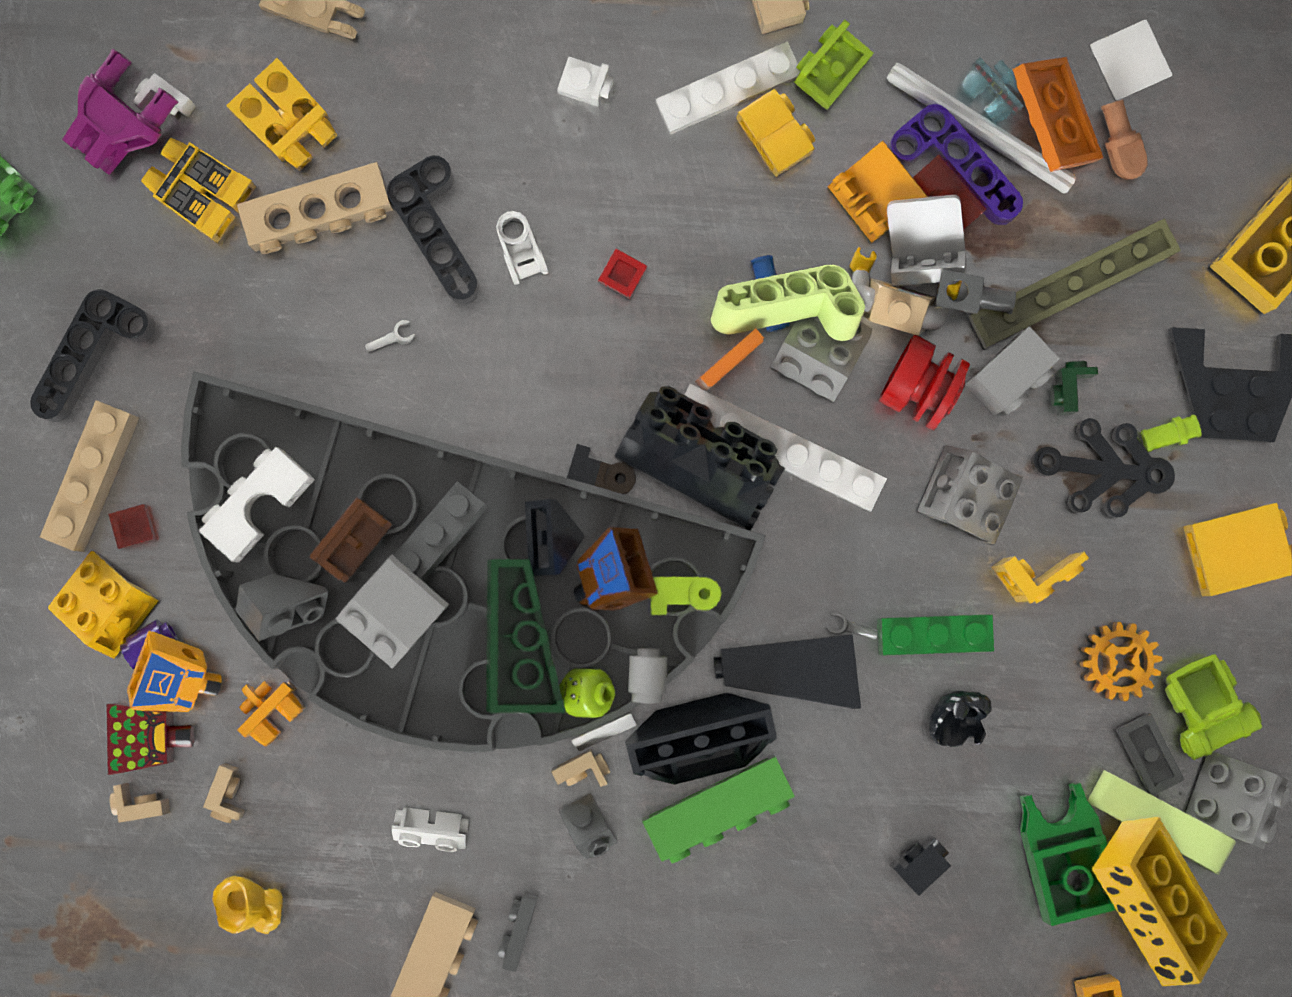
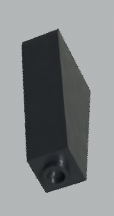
(803, 669)

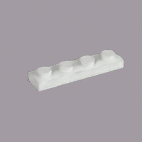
(728, 88)

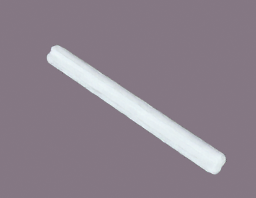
(981, 127)

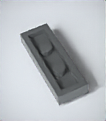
(440, 531)

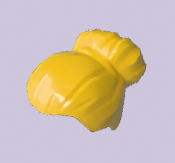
(246, 905)

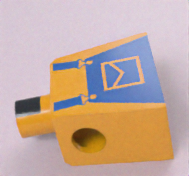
(169, 676)

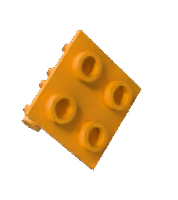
(870, 186)

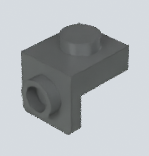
(588, 827)

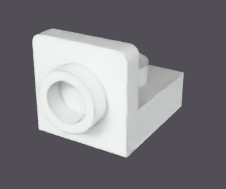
(585, 81)
(148, 88)

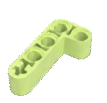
(791, 297)
(1192, 837)

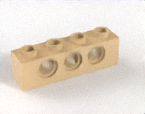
(259, 213)

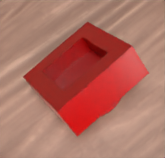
(622, 273)

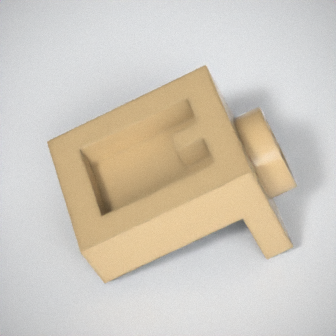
(575, 769)
(223, 787)
(144, 806)

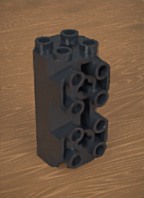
(712, 466)

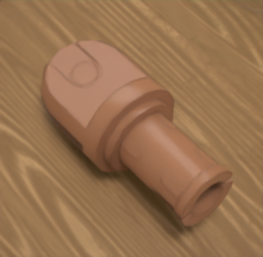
(1125, 146)

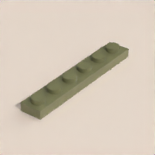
(1077, 282)

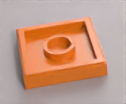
(730, 360)

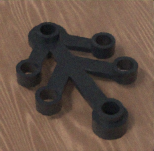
(1110, 469)

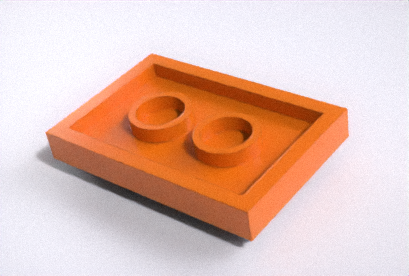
(1057, 113)

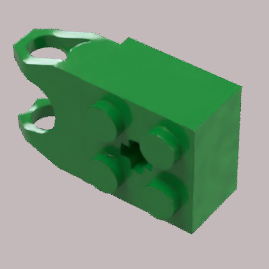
(1059, 849)

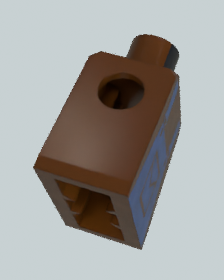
(615, 571)

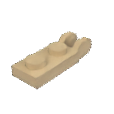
(316, 14)

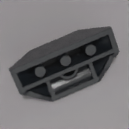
(700, 738)

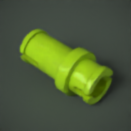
(1176, 431)

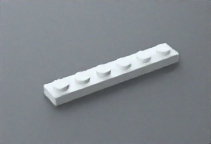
(799, 455)

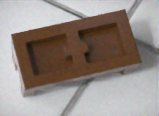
(351, 540)

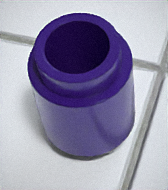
(134, 642)

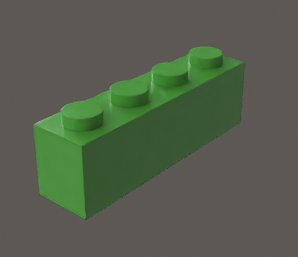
(718, 808)

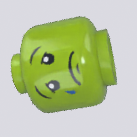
(587, 692)

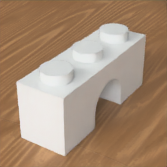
(231, 524)

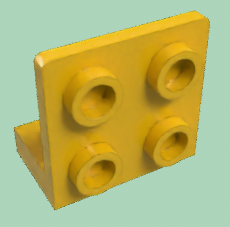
(1018, 576)
(101, 605)

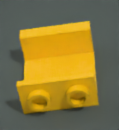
(1240, 549)

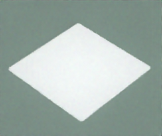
(1131, 60)
(604, 732)

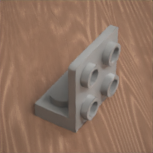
(970, 493)

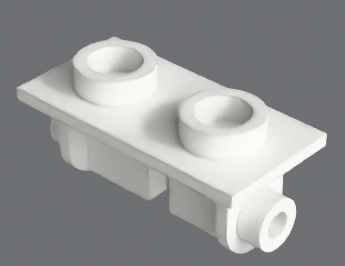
(416, 831)

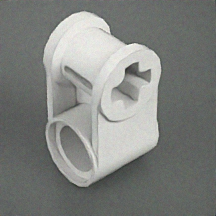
(521, 249)

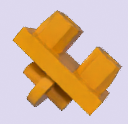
(281, 699)

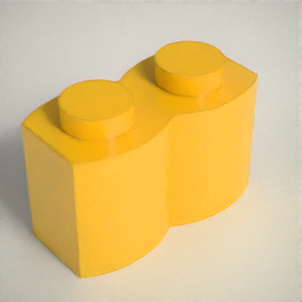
(776, 132)

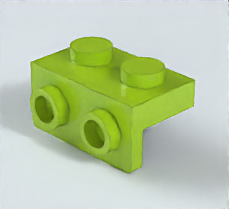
(833, 66)

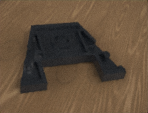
(1234, 401)

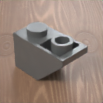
(279, 604)

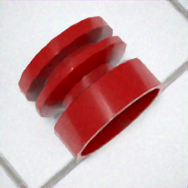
(924, 382)

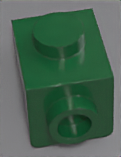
(1065, 392)

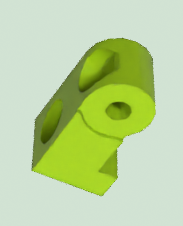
(695, 591)

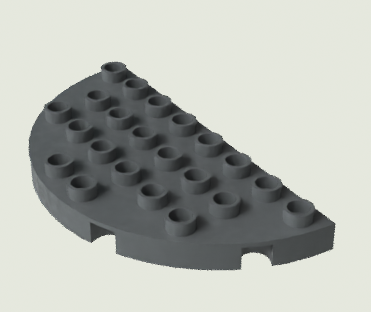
(440, 684)

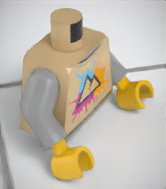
(896, 305)

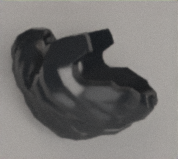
(959, 718)

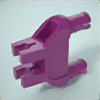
(107, 125)

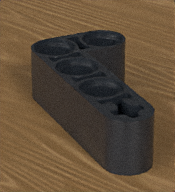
(438, 236)
(85, 359)

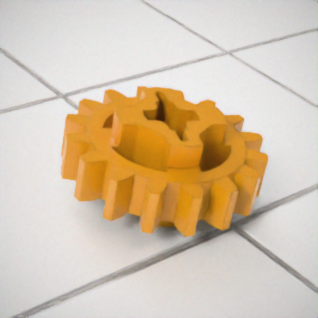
(1132, 649)

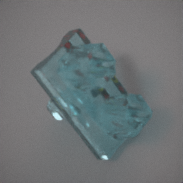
(983, 77)

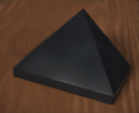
(550, 536)

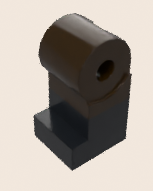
(614, 477)

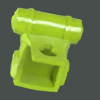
(1210, 707)

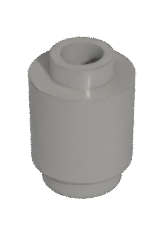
(647, 675)

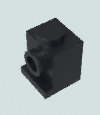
(922, 865)

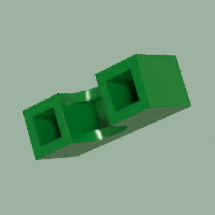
(935, 634)

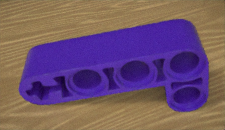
(974, 160)

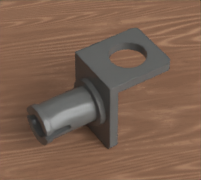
(977, 296)

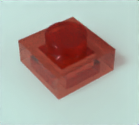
(132, 526)

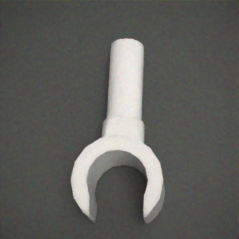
(391, 338)

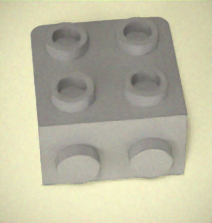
(926, 239)
(817, 358)
(1238, 799)

